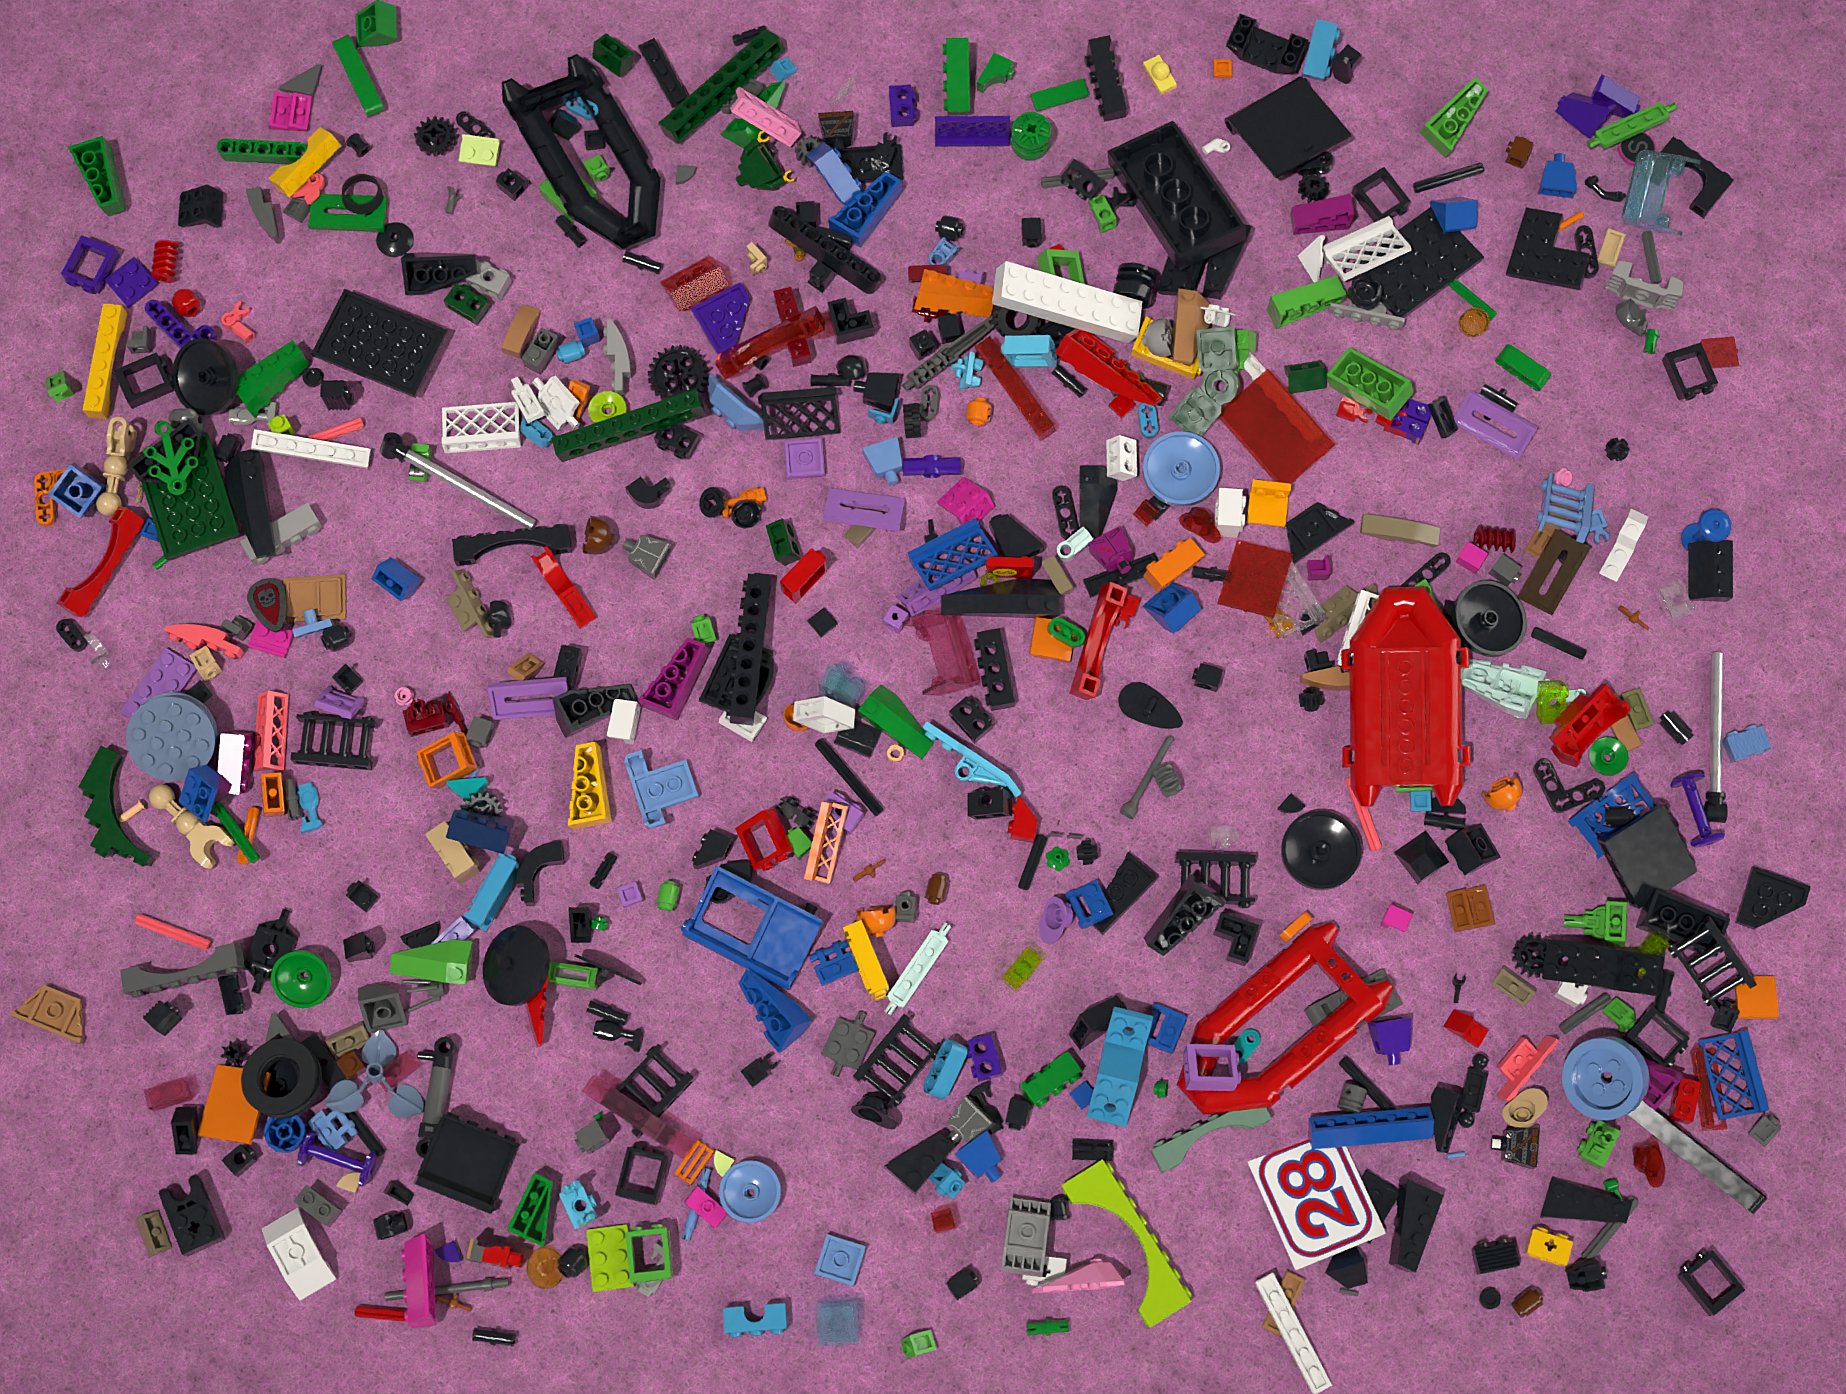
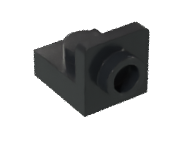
(361, 896)
(1726, 1015)

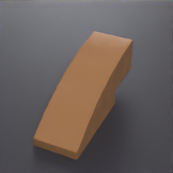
(520, 331)
(1327, 679)

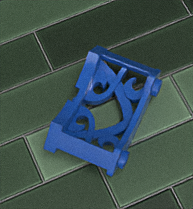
(1586, 818)

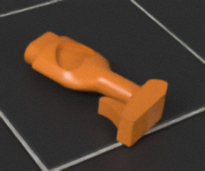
(754, 494)

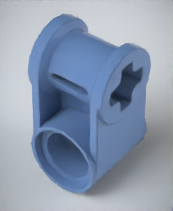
(943, 252)

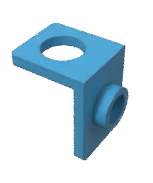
(881, 417)

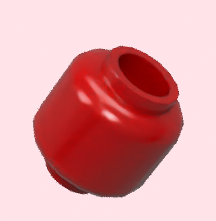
(186, 302)

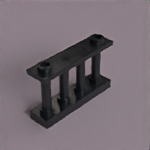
(323, 758)
(1225, 862)
(1720, 945)
(877, 1058)
(668, 1096)

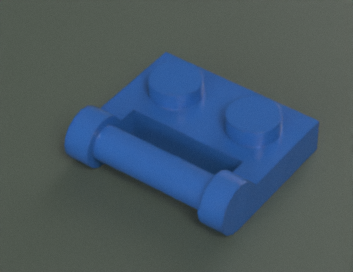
(1095, 902)
(1169, 1029)

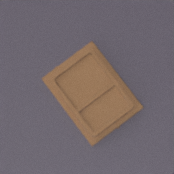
(321, 593)

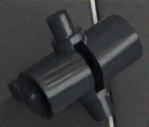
(1498, 398)

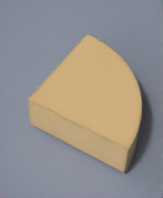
(349, 1182)

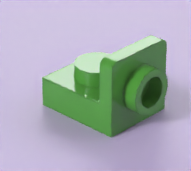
(597, 168)
(702, 629)
(1620, 1015)
(918, 1344)

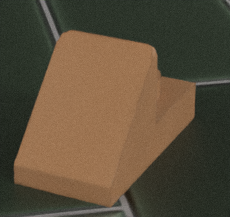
(525, 668)

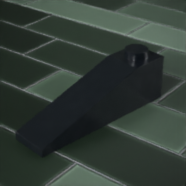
(583, 708)

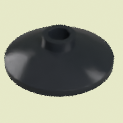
(398, 246)

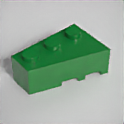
(1050, 1080)
(532, 1211)

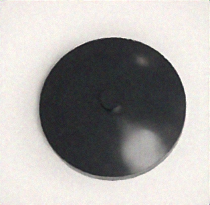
(205, 376)
(1489, 618)
(1320, 850)
(516, 965)

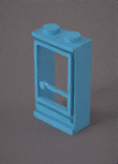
(493, 892)

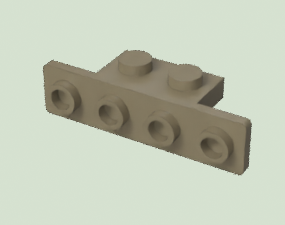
(468, 606)
(1339, 610)

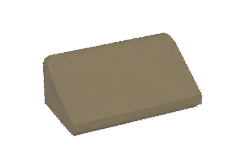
(858, 534)
(1057, 575)
(1514, 986)
(347, 1039)
(153, 1233)

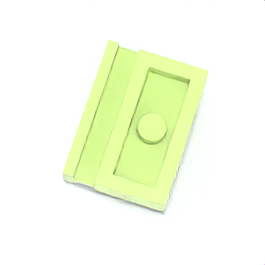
(479, 150)

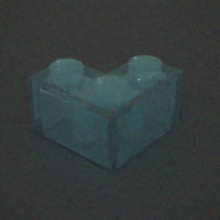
(839, 687)

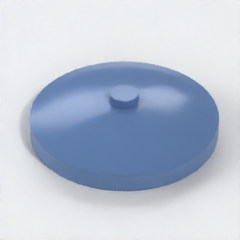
(1181, 468)

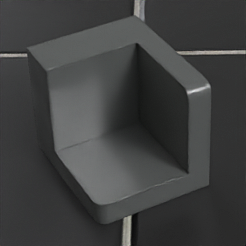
(140, 341)

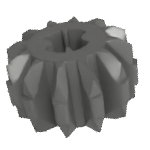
(804, 146)
(1166, 780)

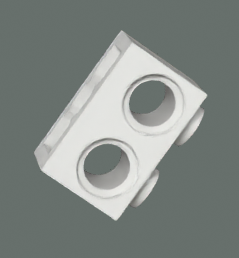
(1121, 458)

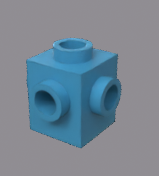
(947, 1181)

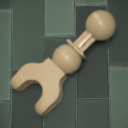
(119, 449)
(198, 833)

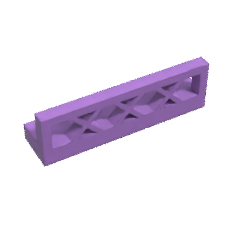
(925, 599)

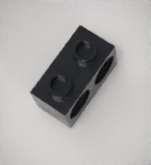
(1083, 175)
(679, 435)
(966, 722)

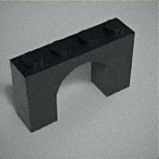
(1713, 179)

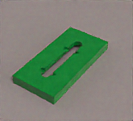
(346, 222)

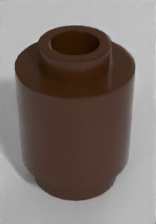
(936, 889)
(1527, 1302)

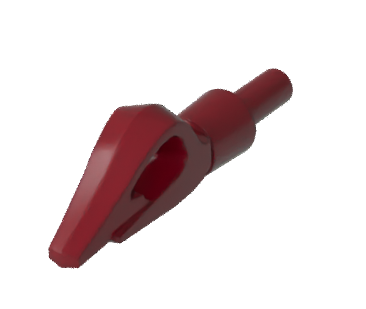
(455, 712)

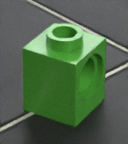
(799, 842)

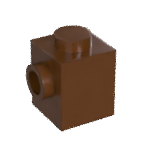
(1518, 151)
(351, 1065)

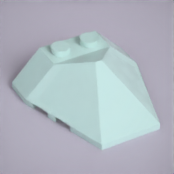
(1503, 686)

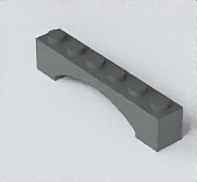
(225, 959)

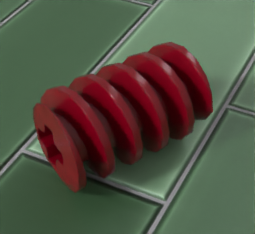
(1494, 537)

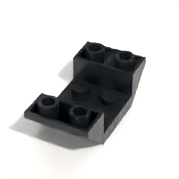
(1265, 48)

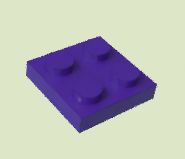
(131, 282)

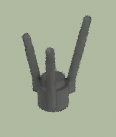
(433, 989)

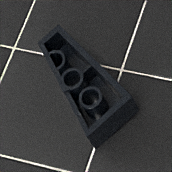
(1183, 914)
(1413, 1224)

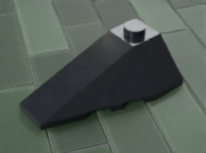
(432, 271)
(1095, 498)

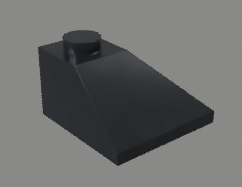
(1421, 857)

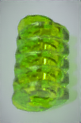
(1652, 945)

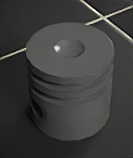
(1351, 1098)

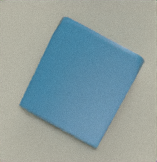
(783, 69)

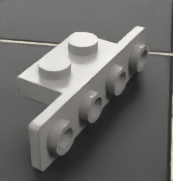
(1375, 315)

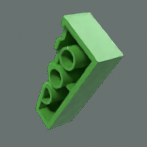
(1448, 124)

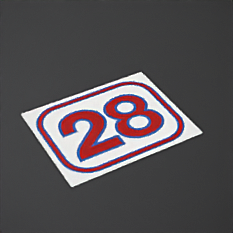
(1316, 1201)

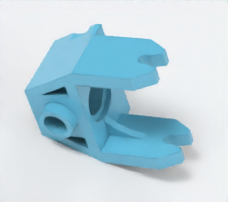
(570, 1197)

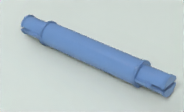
(692, 1216)

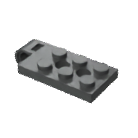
(1323, 1008)

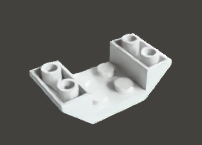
(297, 1254)

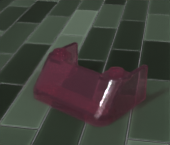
(949, 649)

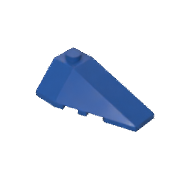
(780, 1015)

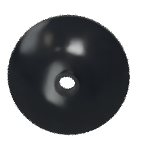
(284, 1074)

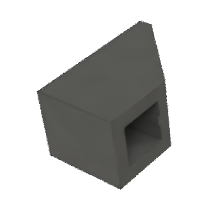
(540, 351)

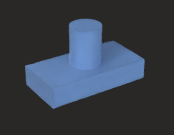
(312, 624)

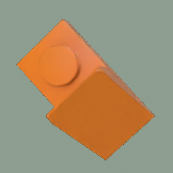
(580, 392)

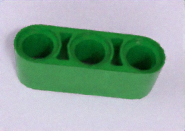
(1523, 366)

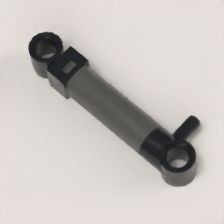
(437, 1090)

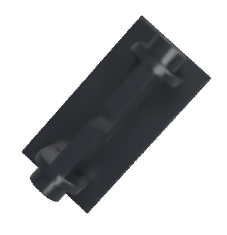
(791, 807)
(232, 1000)
(1092, 1150)

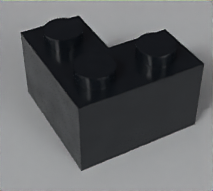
(849, 326)
(1240, 932)

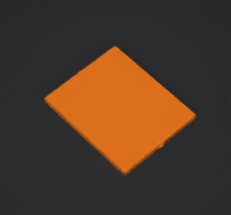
(227, 1111)

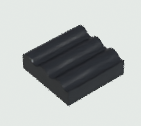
(822, 622)

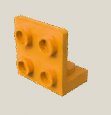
(1268, 503)

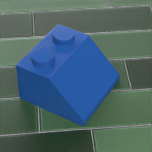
(1172, 607)

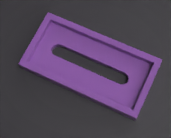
(1511, 445)
(836, 513)
(524, 708)

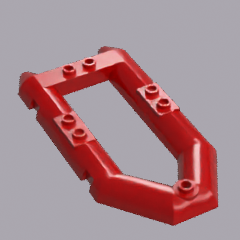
(1263, 1091)

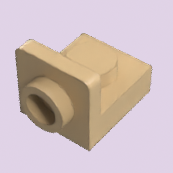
(757, 258)
(205, 663)

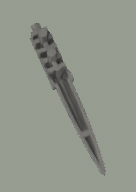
(947, 355)

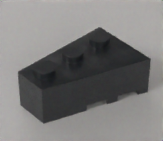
(920, 1162)

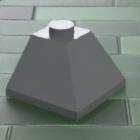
(381, 1008)

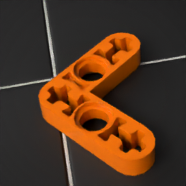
(52, 477)

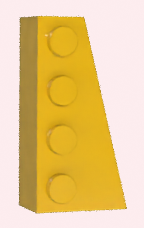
(589, 792)

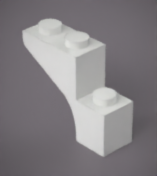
(1624, 545)

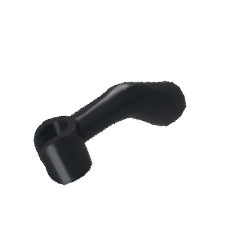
(1591, 183)

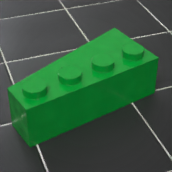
(957, 74)
(270, 376)

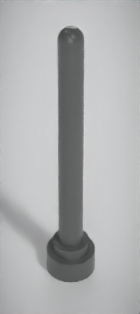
(1129, 809)

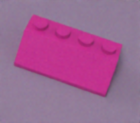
(419, 1282)

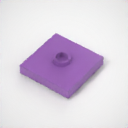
(804, 458)

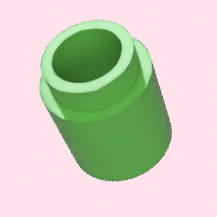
(667, 896)

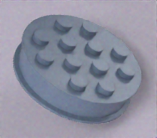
(171, 735)

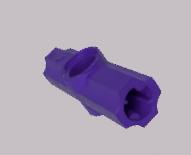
(931, 466)

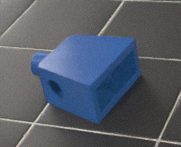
(1558, 178)
(980, 1157)

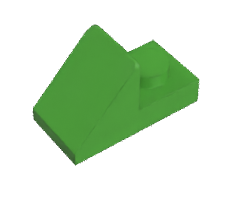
(59, 386)

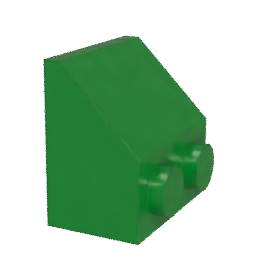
(376, 25)

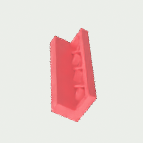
(264, 732)

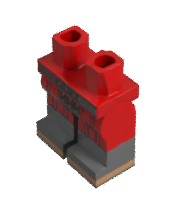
(493, 1256)

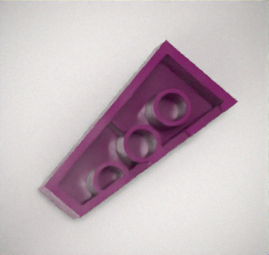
(676, 680)

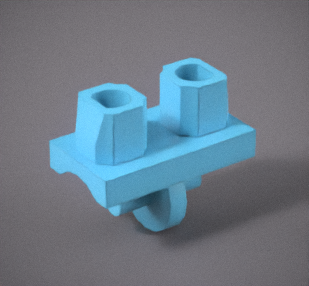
(964, 371)

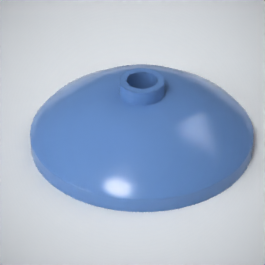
(742, 1178)

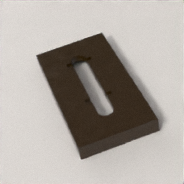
(1550, 600)

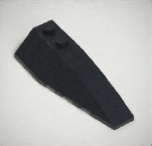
(250, 500)
(1005, 599)

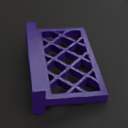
(967, 136)

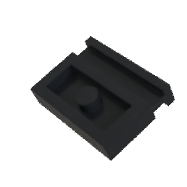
(858, 739)

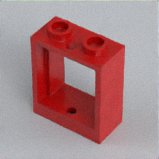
(804, 575)
(777, 833)

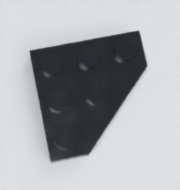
(1769, 898)

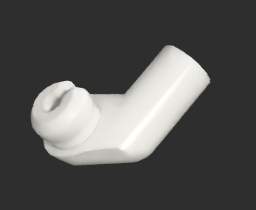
(1216, 145)

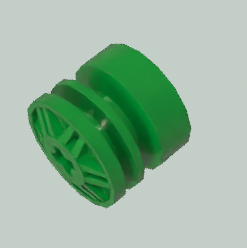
(1030, 136)

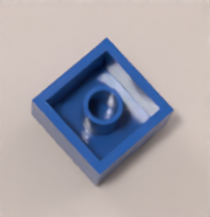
(77, 490)

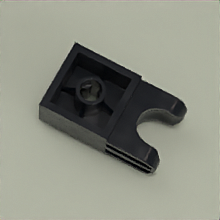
(187, 1213)

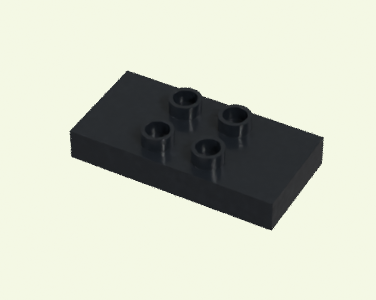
(1176, 195)

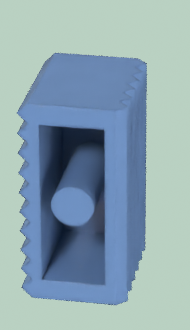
(1746, 744)

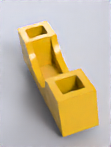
(291, 177)

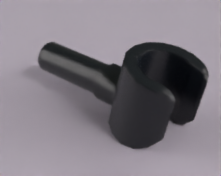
(931, 535)
(1458, 985)

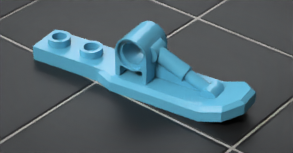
(979, 768)

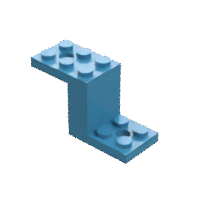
(1119, 1066)

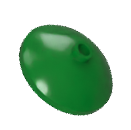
(293, 986)

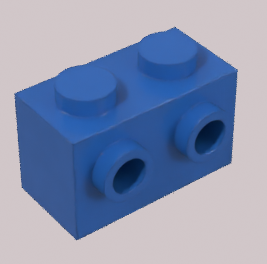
(396, 579)

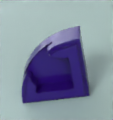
(449, 1253)

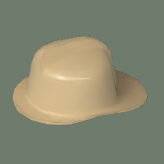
(1525, 1108)

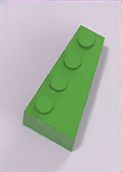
(1305, 301)

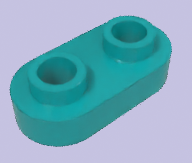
(1244, 1046)

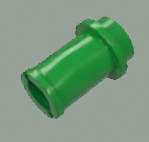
(1651, 341)

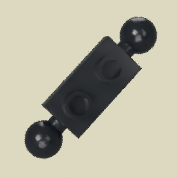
(1474, 1090)

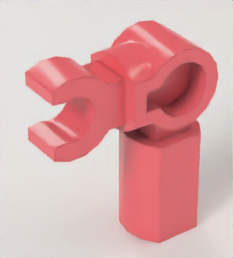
(232, 323)

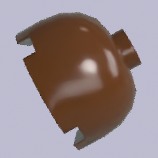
(597, 536)

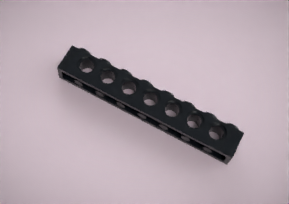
(745, 713)

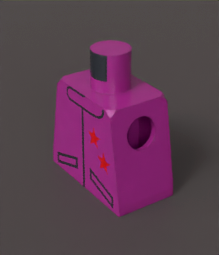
(1112, 550)

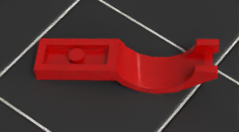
(563, 588)

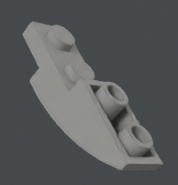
(618, 355)

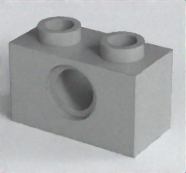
(496, 287)

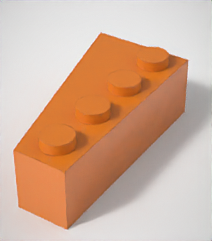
(954, 295)

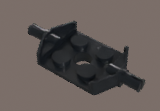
(268, 933)

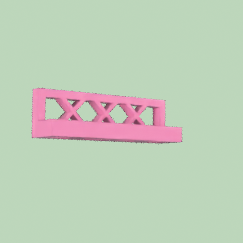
(765, 117)

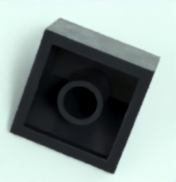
(1472, 849)

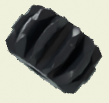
(1313, 187)

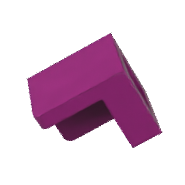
(1318, 569)

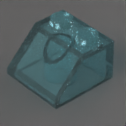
(837, 1323)

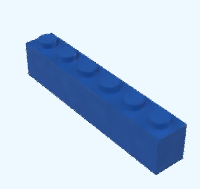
(1370, 1128)

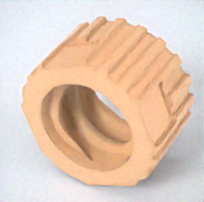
(892, 748)

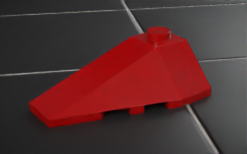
(535, 1013)

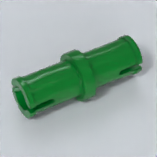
(1047, 1327)

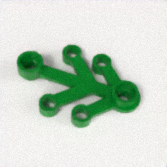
(171, 461)

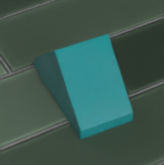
(464, 787)

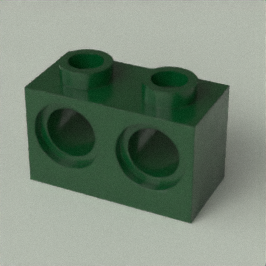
(464, 306)
(783, 542)

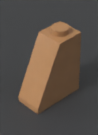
(1541, 538)

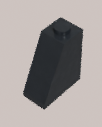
(1013, 538)
(1094, 1022)

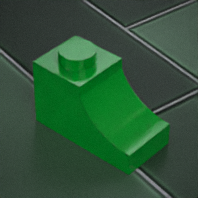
(996, 71)

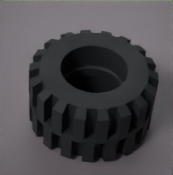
(1028, 328)

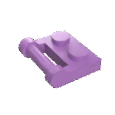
(339, 703)

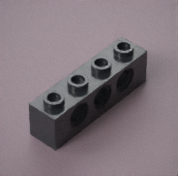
(993, 640)

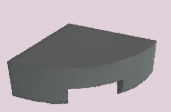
(684, 173)

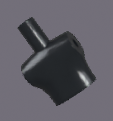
(498, 616)

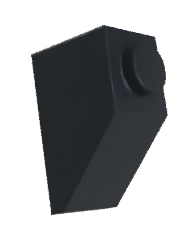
(185, 1130)

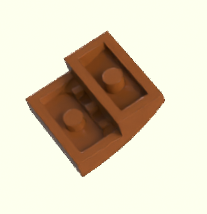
(1470, 908)

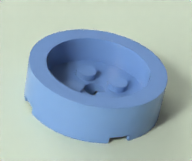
(1584, 1081)

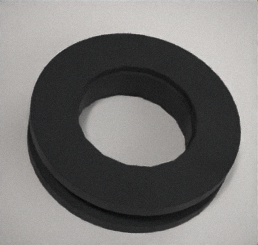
(260, 1062)

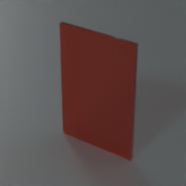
(1275, 429)

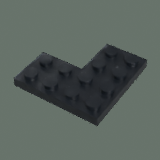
(1536, 257)

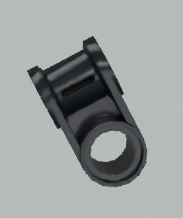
(1316, 164)

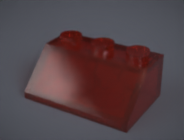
(694, 283)

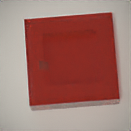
(1146, 512)

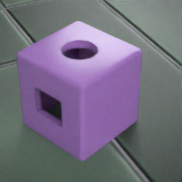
(895, 625)

